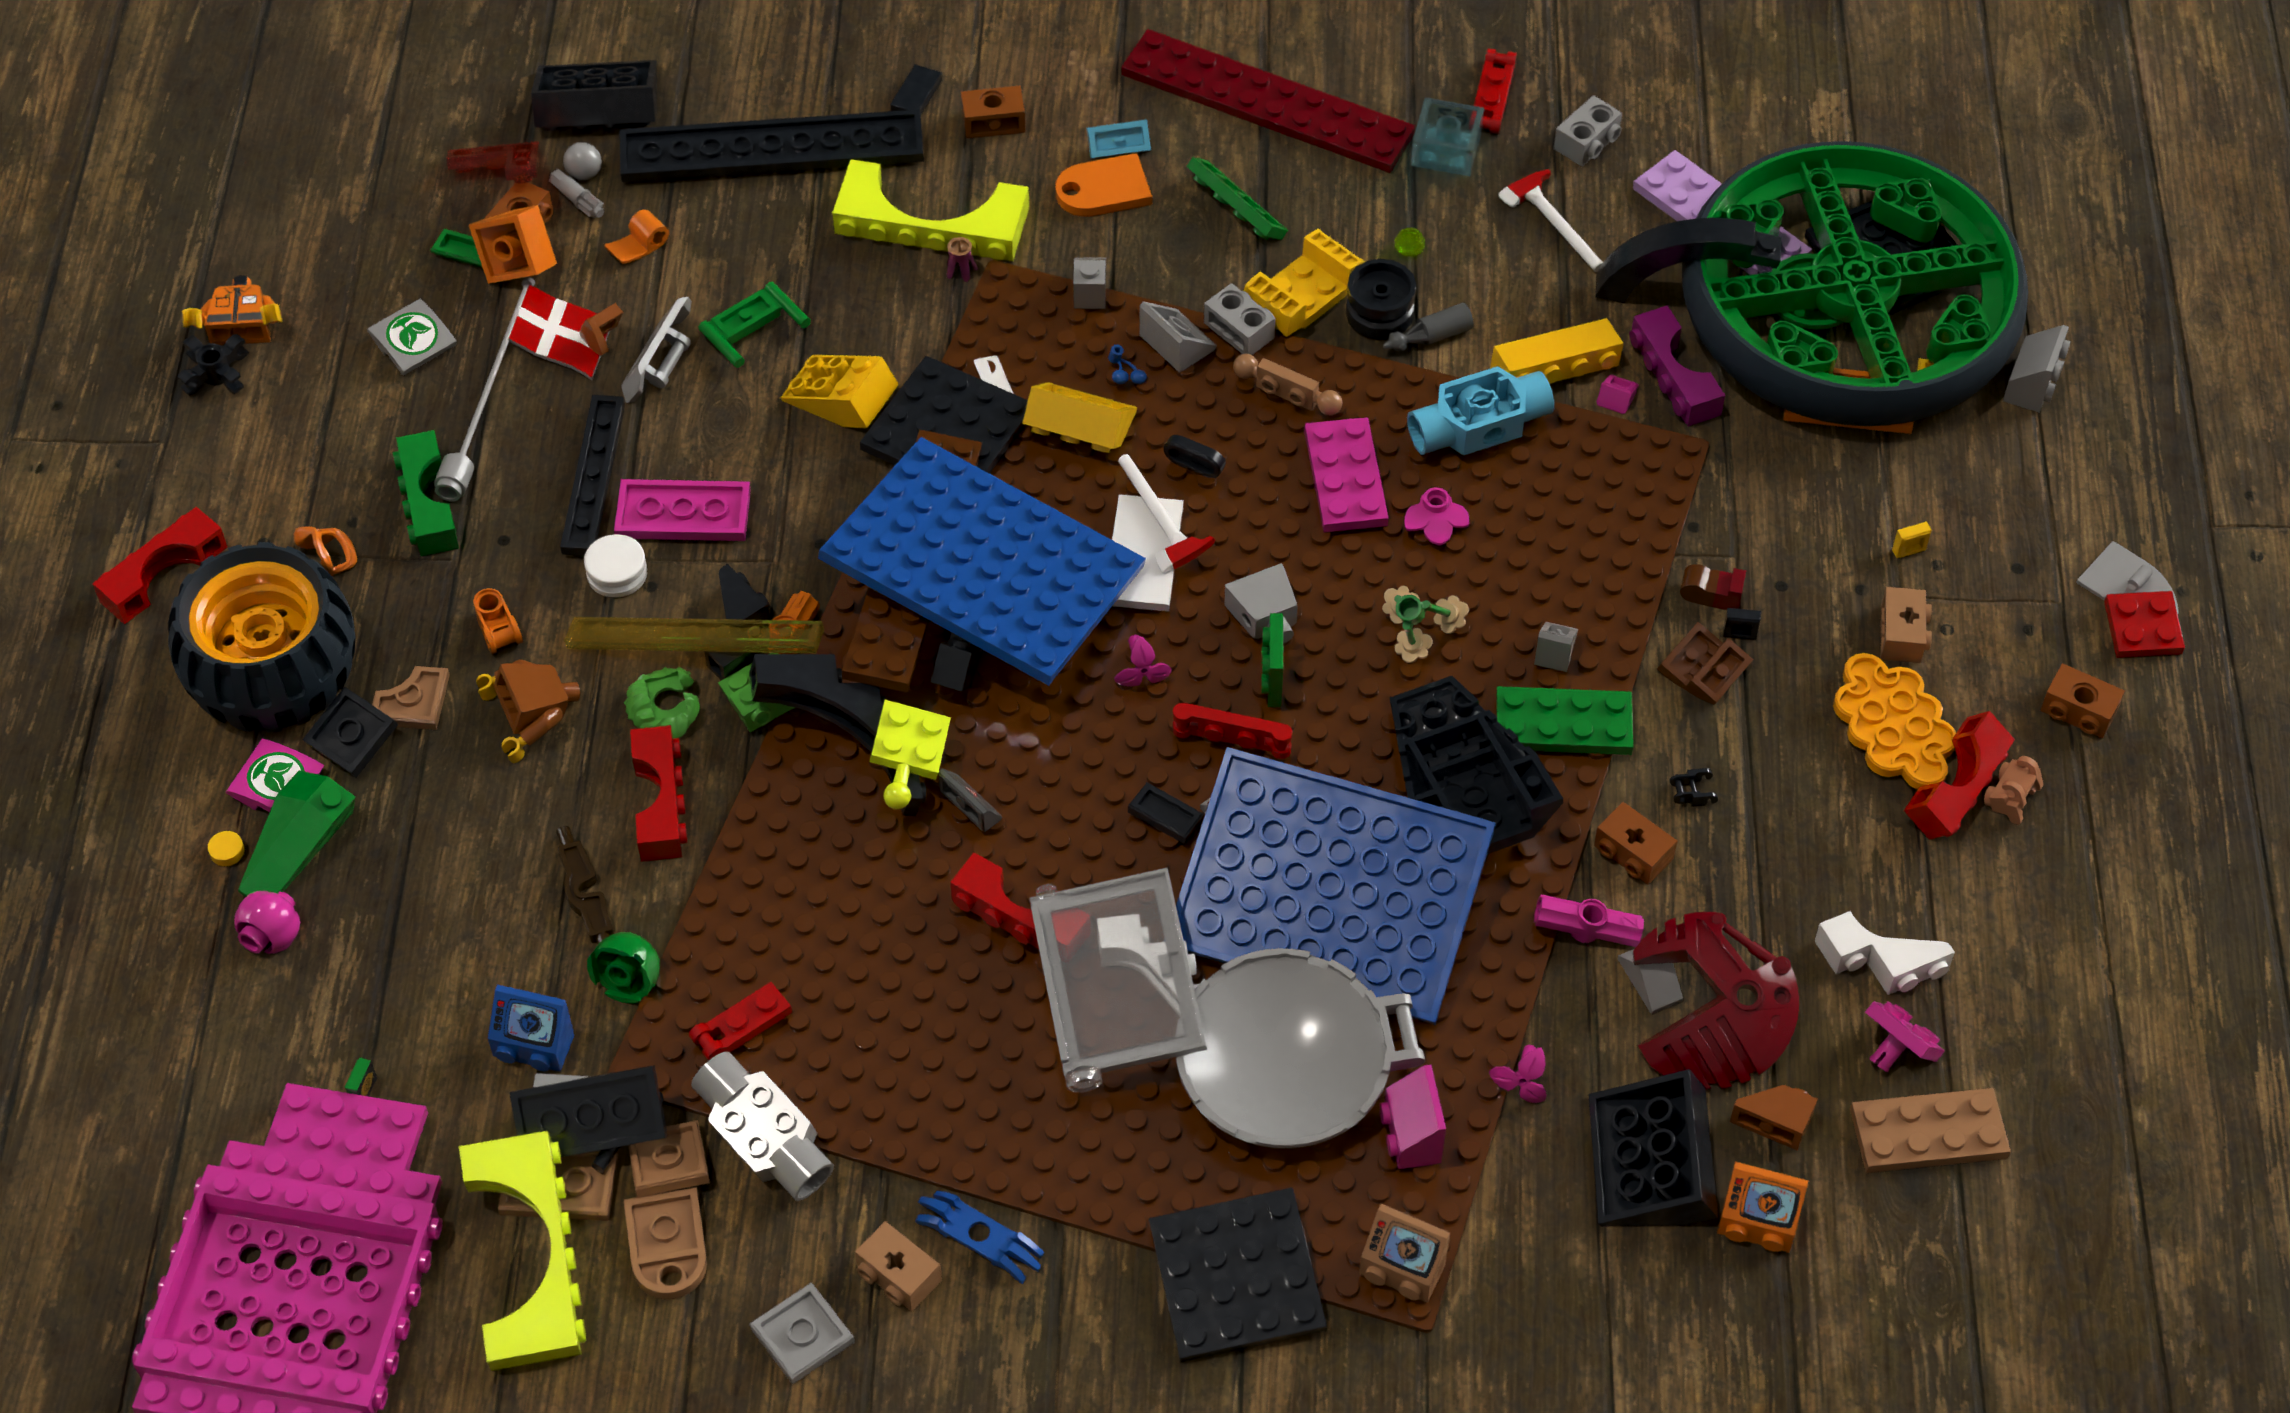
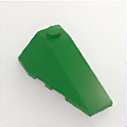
(296, 829)

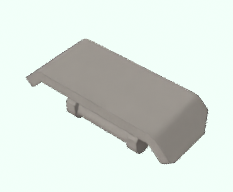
(633, 383)

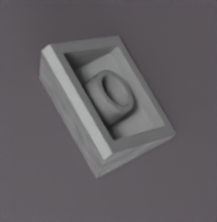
(1173, 335)

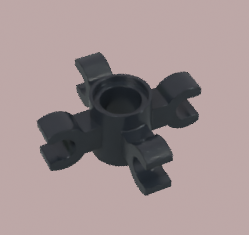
(213, 364)

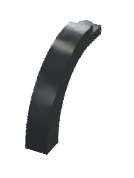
(1681, 243)

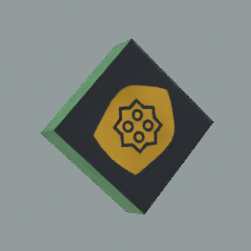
(361, 1078)

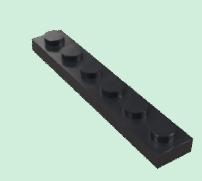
(592, 474)

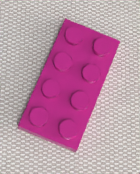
(1346, 474)
(683, 509)

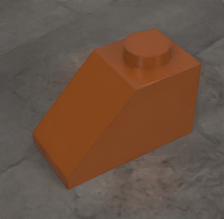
(1776, 1114)

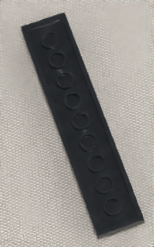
(770, 145)

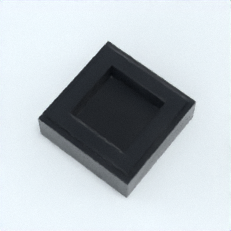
(1741, 623)

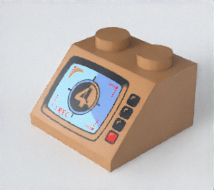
(1404, 1254)

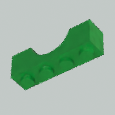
(432, 521)

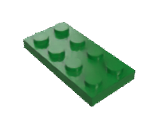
(1568, 719)

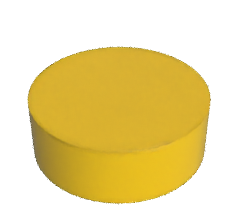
(226, 848)

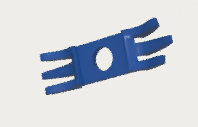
(998, 1244)

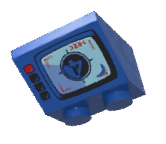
(530, 1029)

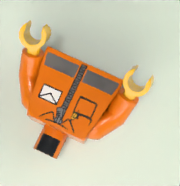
(235, 310)

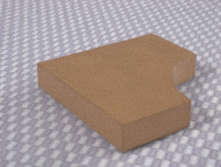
(417, 700)

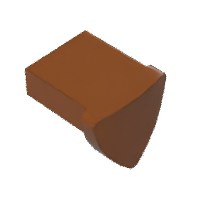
(596, 326)

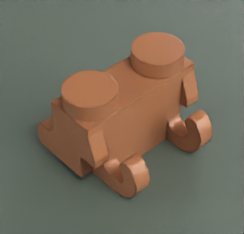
(2015, 783)

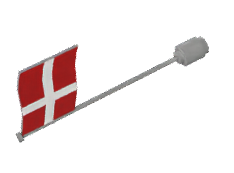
(543, 328)

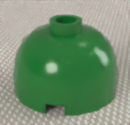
(624, 966)

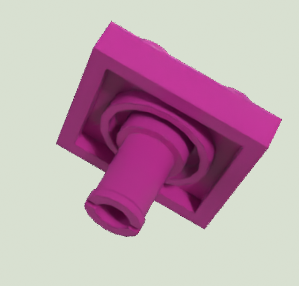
(1901, 1035)

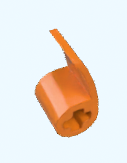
(645, 237)

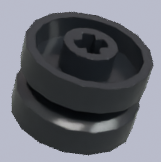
(1380, 298)

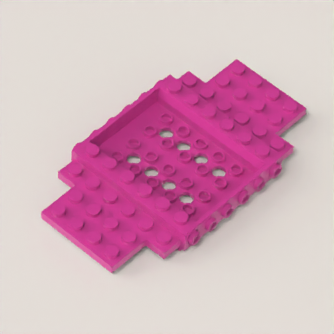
(319, 1188)

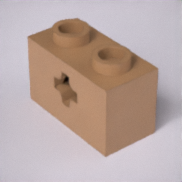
(1904, 625)
(889, 1250)

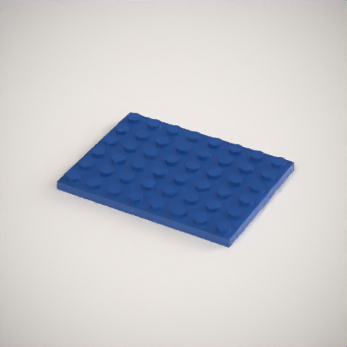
(983, 560)
(1334, 874)

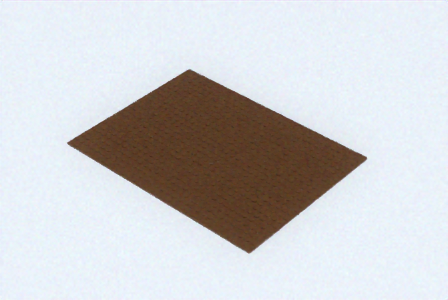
(934, 1034)

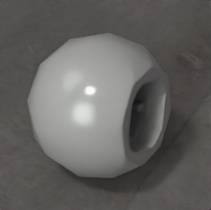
(582, 161)

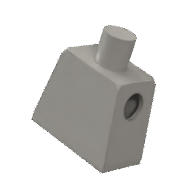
(1260, 594)

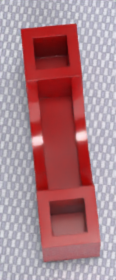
(186, 541)
(1979, 748)
(659, 826)
(980, 890)

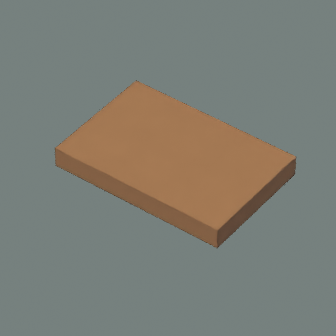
(587, 1190)

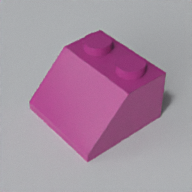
(1414, 1120)

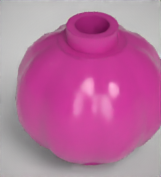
(267, 918)

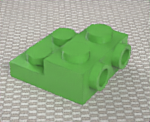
(738, 693)

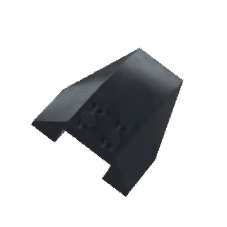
(1470, 763)

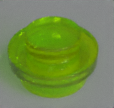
(1409, 242)

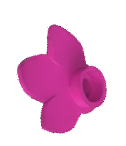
(1436, 520)

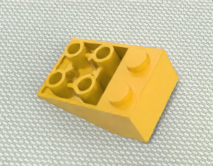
(842, 388)

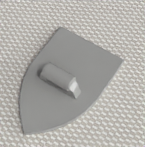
(2122, 572)

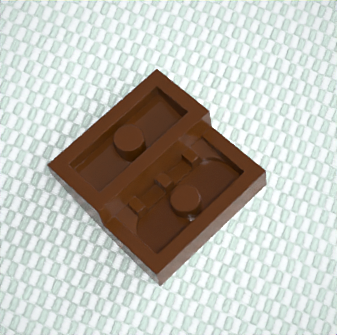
(1705, 664)

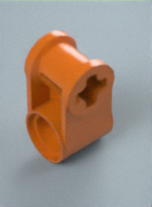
(497, 625)

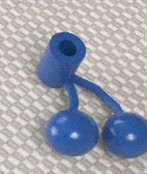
(1120, 376)

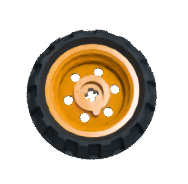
(282, 631)

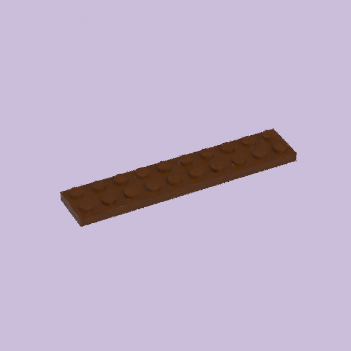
(888, 633)

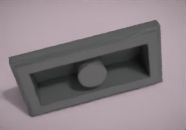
(968, 800)

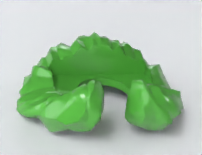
(642, 695)

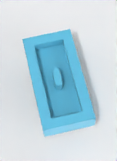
(1118, 138)

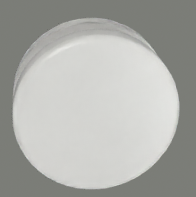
(615, 566)

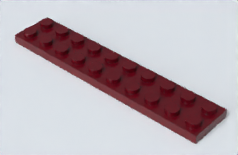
(1268, 100)

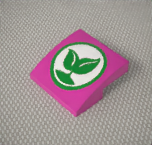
(268, 772)

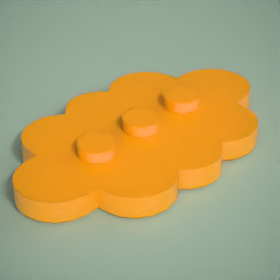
(1894, 721)

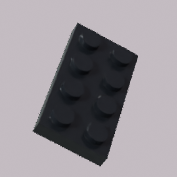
(593, 1111)

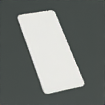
(996, 378)

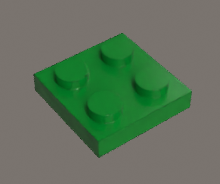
(1272, 660)

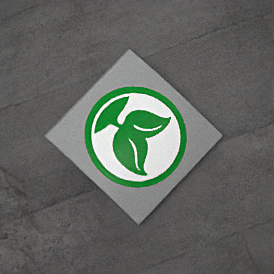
(412, 336)

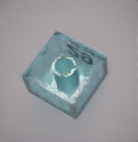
(1447, 136)

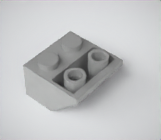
(2037, 367)

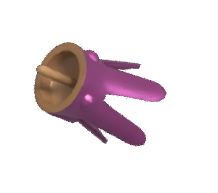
(960, 252)

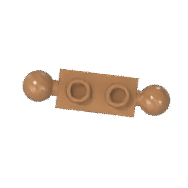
(1287, 384)

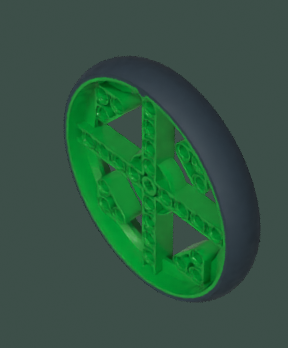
(1860, 285)

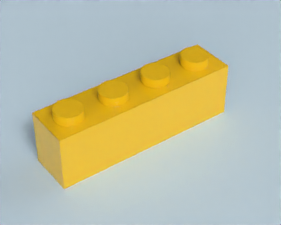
(1562, 352)

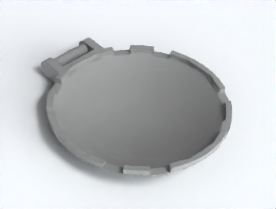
(1293, 1048)

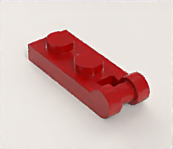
(741, 1021)

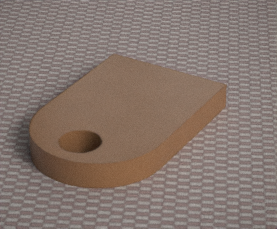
(666, 1238)

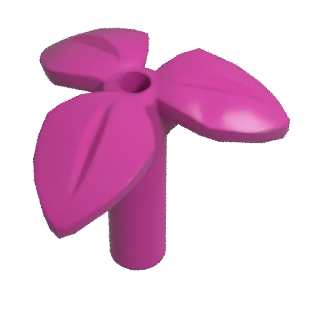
(1142, 657)
(1530, 1068)

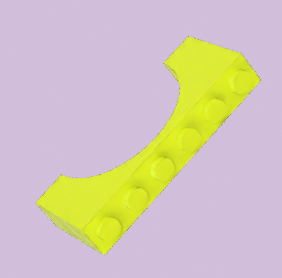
(867, 214)
(546, 1323)

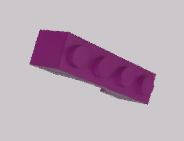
(1692, 393)

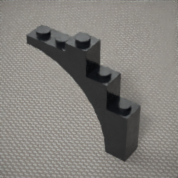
(816, 686)

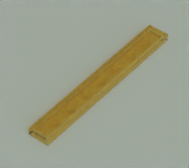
(694, 634)

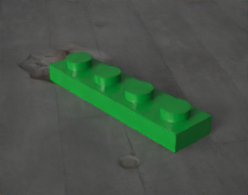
(1229, 193)

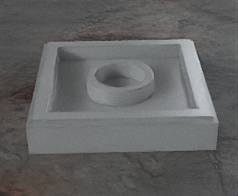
(802, 1333)

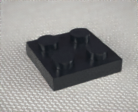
(350, 732)

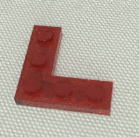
(520, 160)

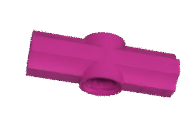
(1572, 916)

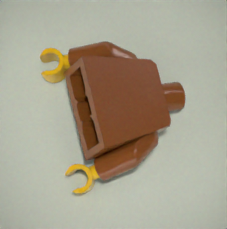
(531, 700)

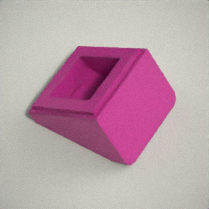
(1617, 394)

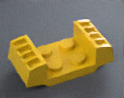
(1307, 285)

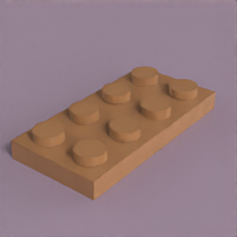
(1929, 1130)

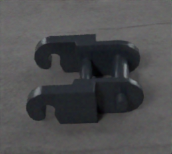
(1694, 797)

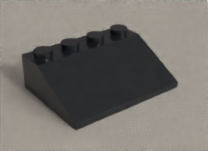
(595, 94)
(1653, 1153)

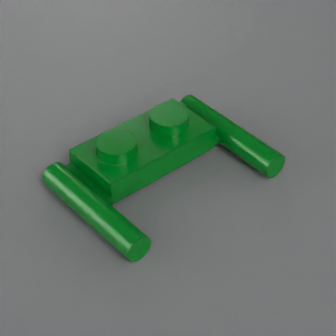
(748, 317)

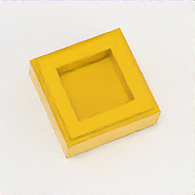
(1911, 540)

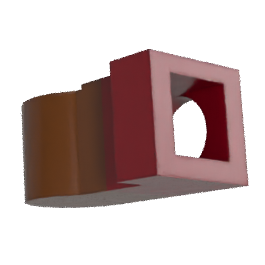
(1713, 586)

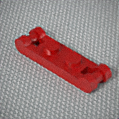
(1494, 88)
(1232, 728)

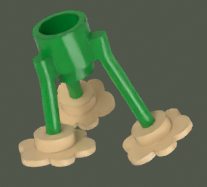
(1409, 609)

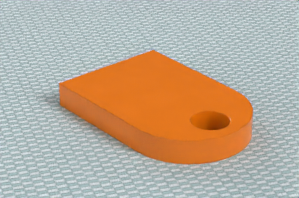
(1103, 186)

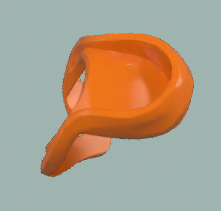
(315, 538)

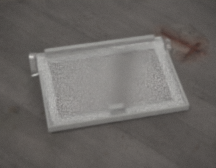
(1116, 975)

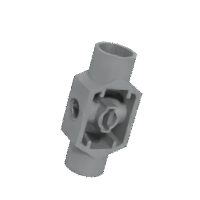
(762, 1126)

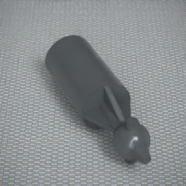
(1434, 328)

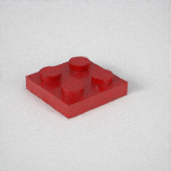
(2144, 624)

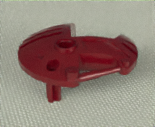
(1723, 1036)

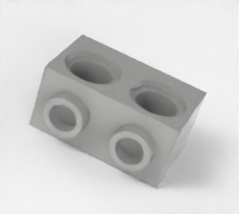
(1588, 131)
(1239, 320)

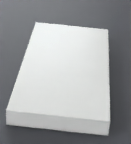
(1140, 532)

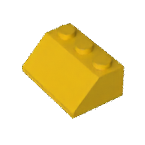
(1078, 416)

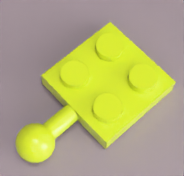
(910, 743)

